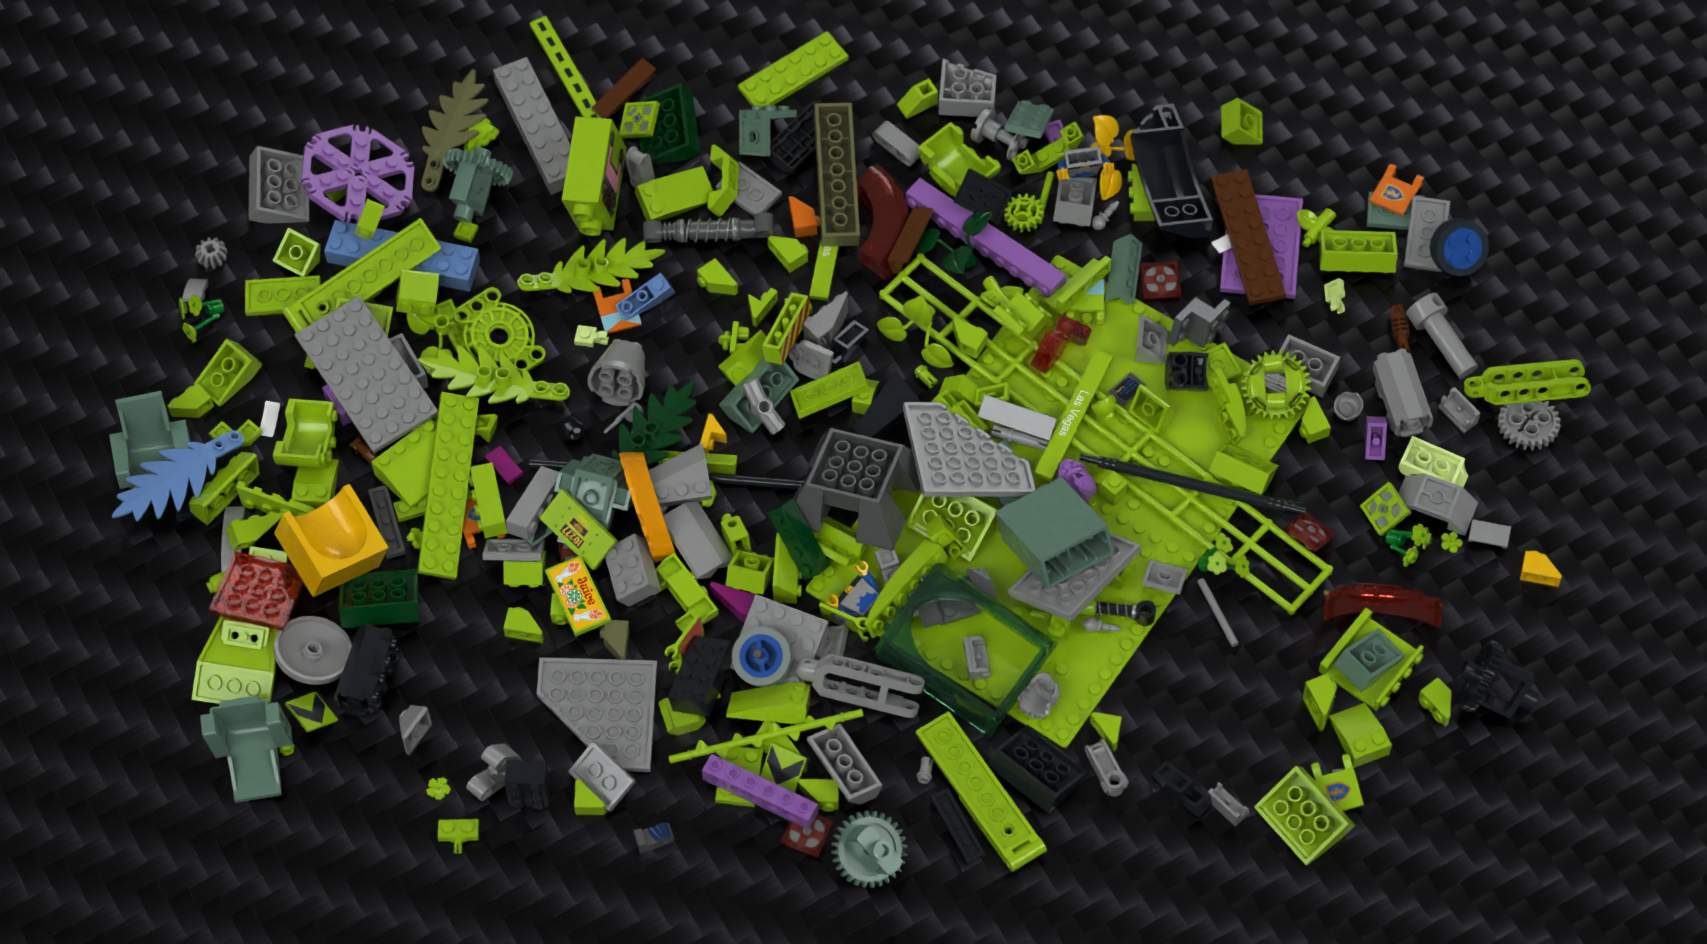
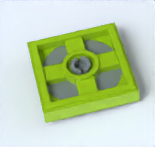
(639, 119)
(1385, 509)

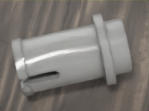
(924, 774)

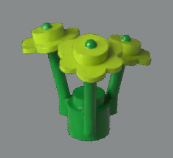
(1419, 535)

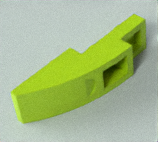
(1232, 408)

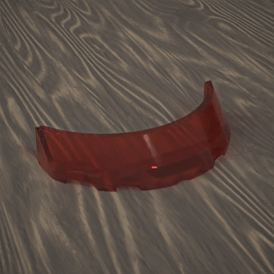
(1382, 599)

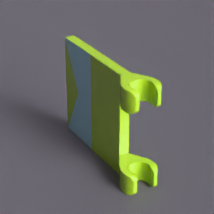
(1091, 302)

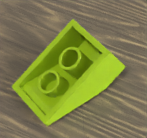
(228, 372)
(315, 485)
(1361, 734)

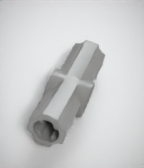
(768, 416)

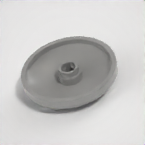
(312, 650)

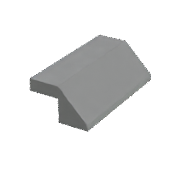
(697, 539)

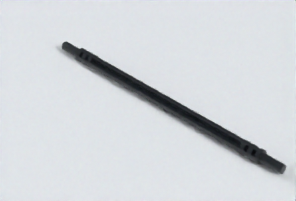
(1193, 484)

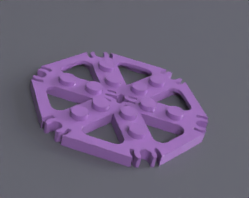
(347, 167)

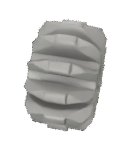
(211, 253)

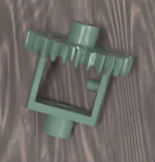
(477, 168)
(878, 840)

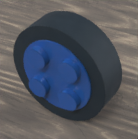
(1459, 247)

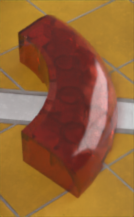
(889, 217)

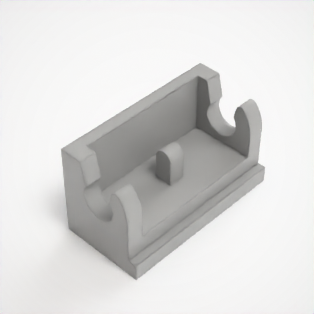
(1459, 410)
(1489, 533)
(976, 657)
(1227, 805)

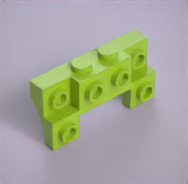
(686, 591)

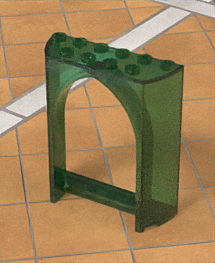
(899, 652)

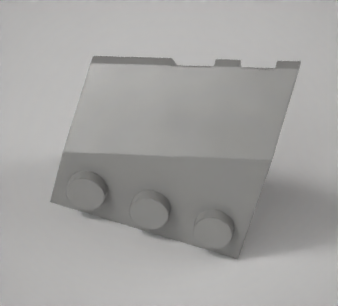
(965, 90)
(682, 479)

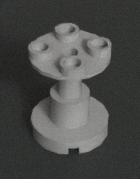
(994, 131)

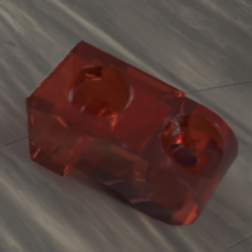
(1074, 330)

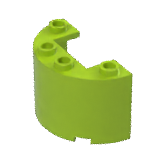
(951, 159)
(308, 434)

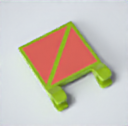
(682, 644)

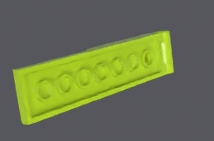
(366, 275)
(981, 792)

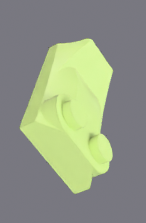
(1429, 459)

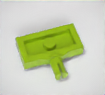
(458, 832)

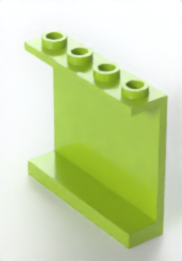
(1379, 692)

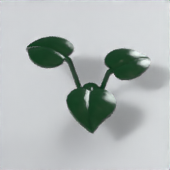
(960, 257)

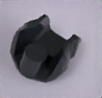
(573, 429)

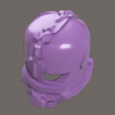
(1077, 477)

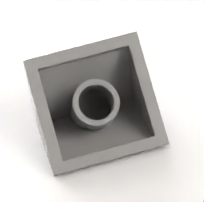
(1151, 342)

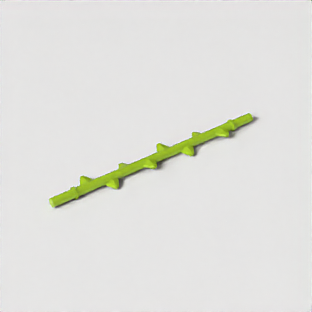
(757, 740)

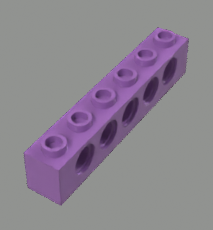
(760, 791)

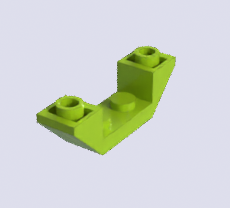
(1050, 154)
(722, 199)

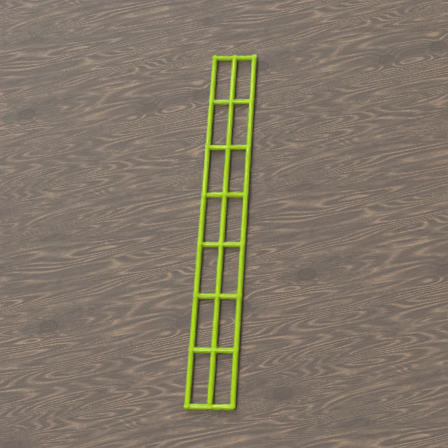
(1130, 452)

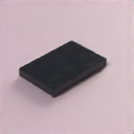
(983, 195)

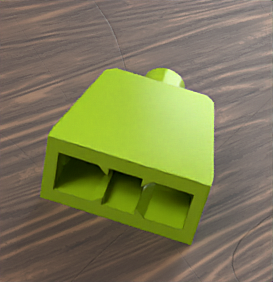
(733, 531)

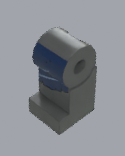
(653, 837)

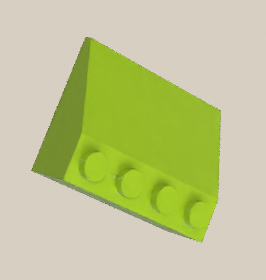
(408, 464)
(968, 516)
(1304, 815)

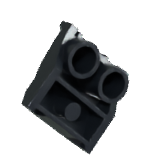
(1186, 371)

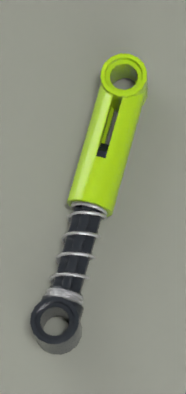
(1133, 611)

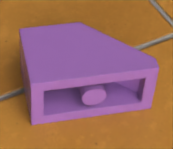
(1375, 437)

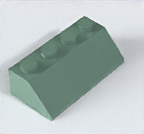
(776, 383)

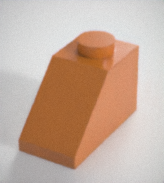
(803, 218)

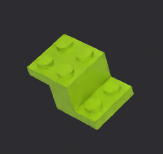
(1025, 315)

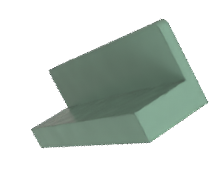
(1124, 269)

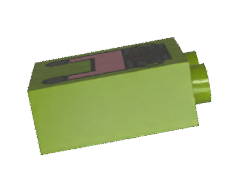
(594, 174)

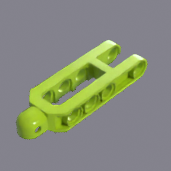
(1554, 376)

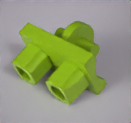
(738, 333)
(1059, 628)

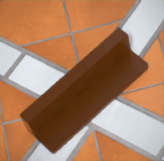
(909, 238)

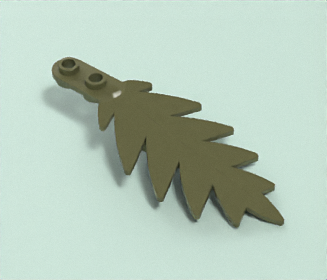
(451, 126)

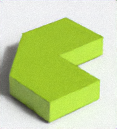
(248, 430)

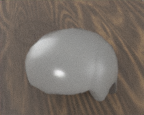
(1348, 406)

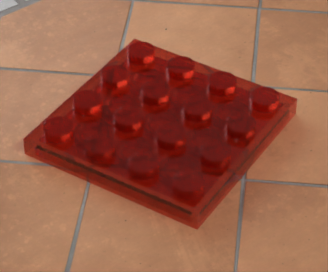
(257, 591)

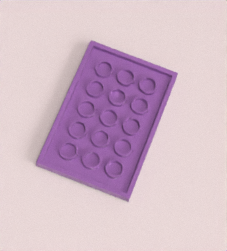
(1284, 237)

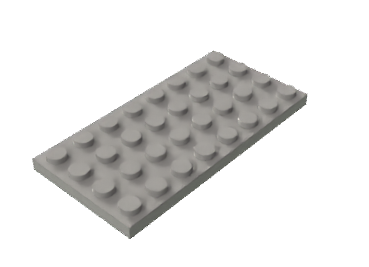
(366, 374)

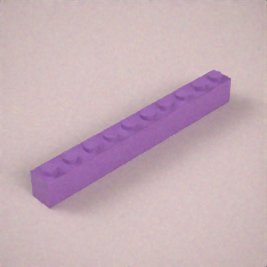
(989, 241)

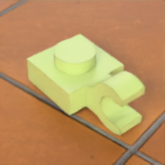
(1334, 293)
(588, 336)

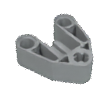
(492, 779)

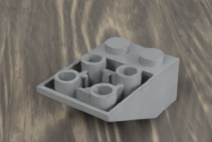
(827, 322)

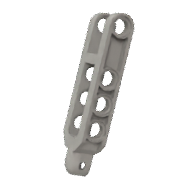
(886, 678)

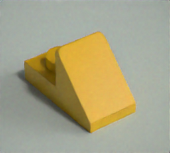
(712, 433)

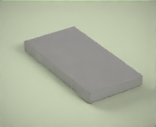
(1425, 218)

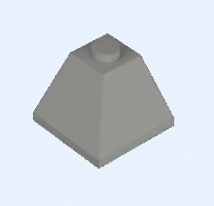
(413, 725)

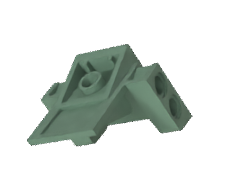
(144, 434)
(597, 485)
(249, 735)

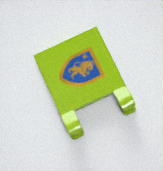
(844, 619)
(1340, 785)

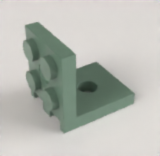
(758, 122)

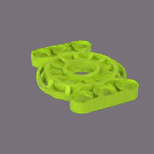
(499, 316)

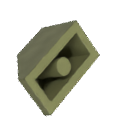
(616, 637)

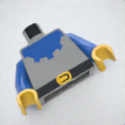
(1083, 163)
(858, 596)

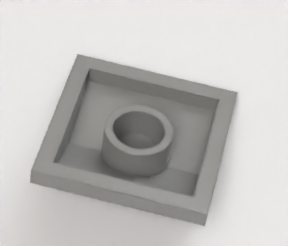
(1164, 577)

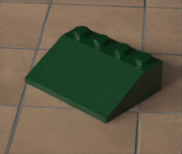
(675, 128)
(380, 599)

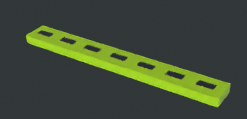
(564, 66)

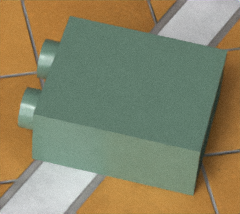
(1054, 532)

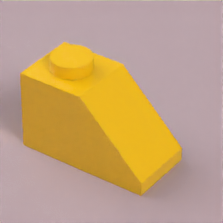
(1539, 569)

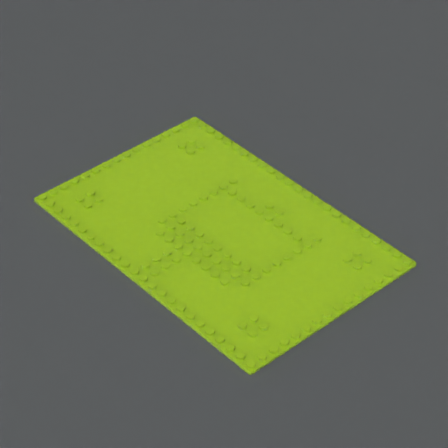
(1086, 660)

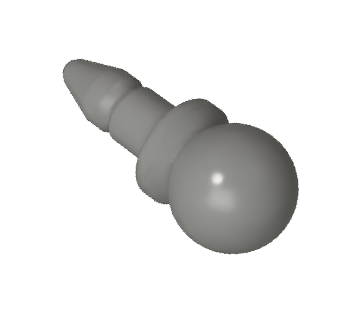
(1099, 221)
(1091, 624)

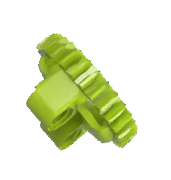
(1277, 402)

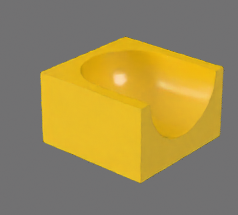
(332, 542)

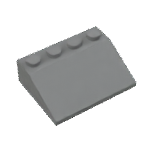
(276, 187)

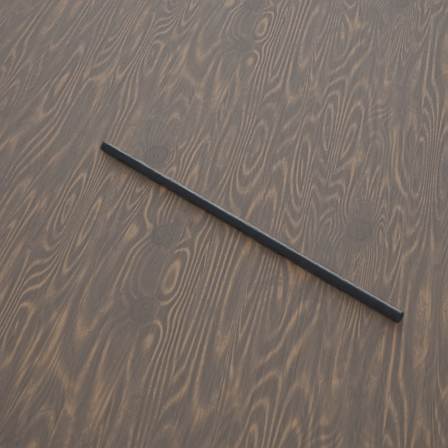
(715, 477)

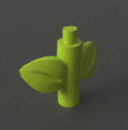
(1314, 224)
(996, 295)

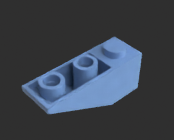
(645, 297)

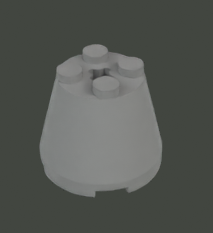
(619, 373)

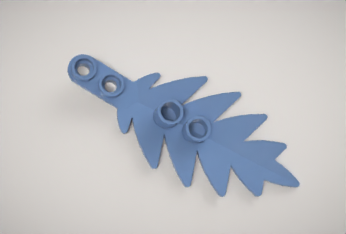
(174, 475)

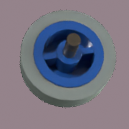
(762, 656)

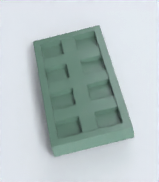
(1029, 119)

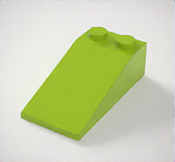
(674, 194)
(776, 703)

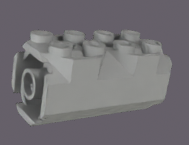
(1402, 393)

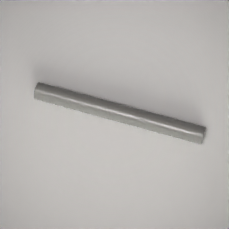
(1217, 611)

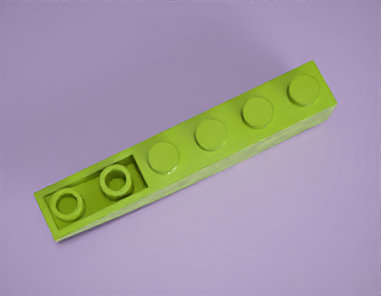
(902, 583)

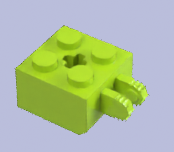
(750, 572)

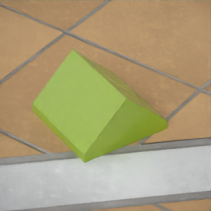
(298, 253)

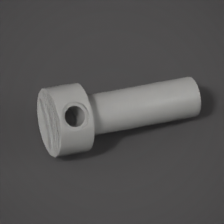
(1429, 315)

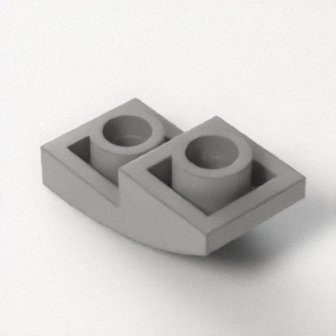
(196, 287)

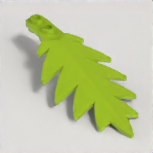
(582, 272)
(489, 378)

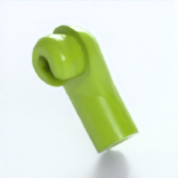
(708, 503)

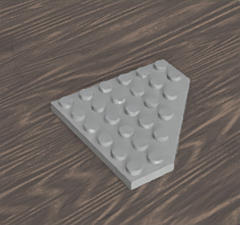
(959, 459)
(604, 704)

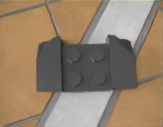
(950, 611)

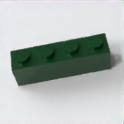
(798, 539)

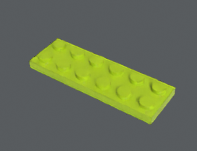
(793, 71)

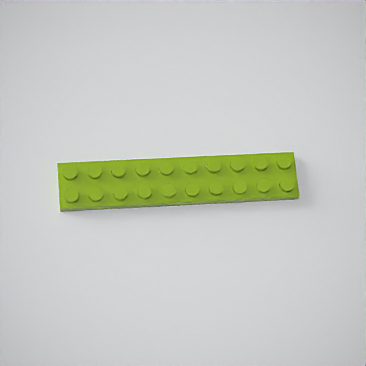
(448, 486)

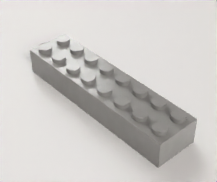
(535, 121)

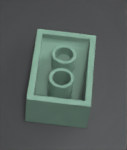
(1368, 660)

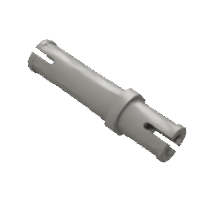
(1019, 437)

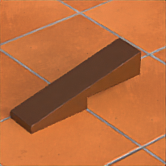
(624, 89)

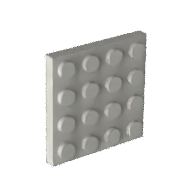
(799, 628)

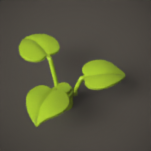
(922, 313)
(422, 323)

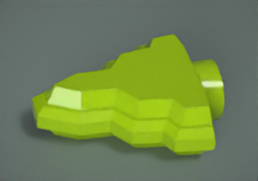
(486, 134)

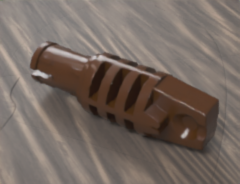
(1400, 327)

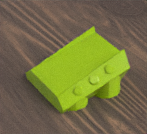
(678, 722)

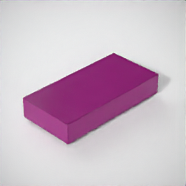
(504, 465)

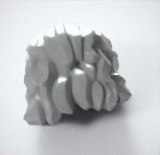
(1039, 696)

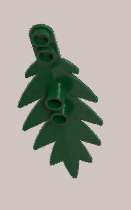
(656, 433)

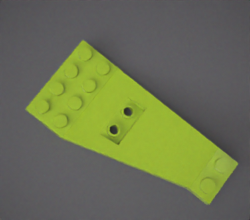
(238, 666)

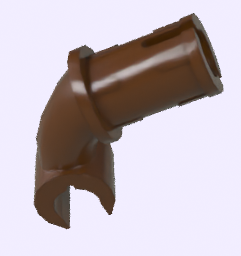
(364, 449)

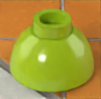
(1105, 406)

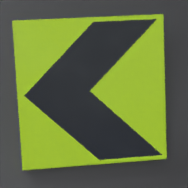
(311, 711)
(783, 767)

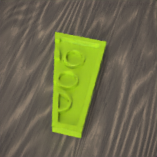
(257, 499)

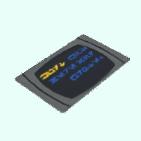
(1126, 388)

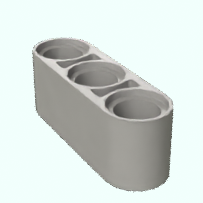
(897, 143)

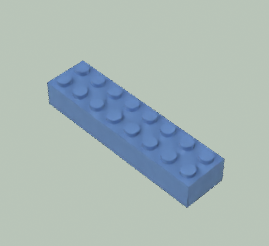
(454, 263)

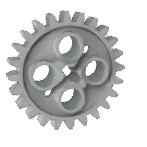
(1543, 427)

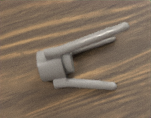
(627, 414)

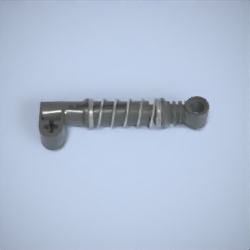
(734, 229)

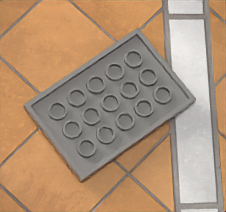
(1076, 592)

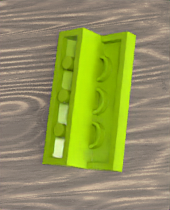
(839, 542)

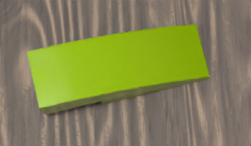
(961, 408)

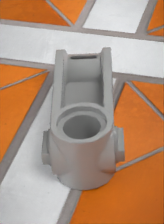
(639, 167)
(1106, 768)

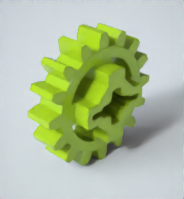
(1024, 211)

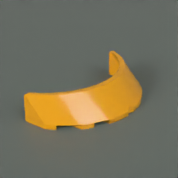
(647, 505)

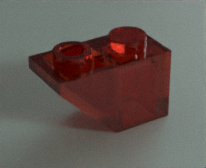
(1049, 350)

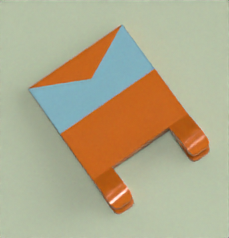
(609, 314)

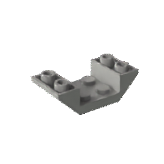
(1439, 500)

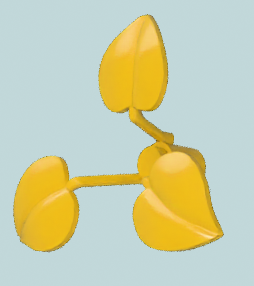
(1105, 130)

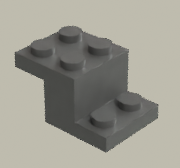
(1199, 323)

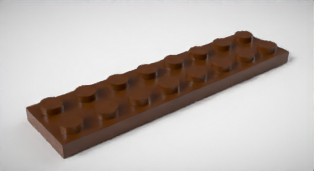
(1248, 237)

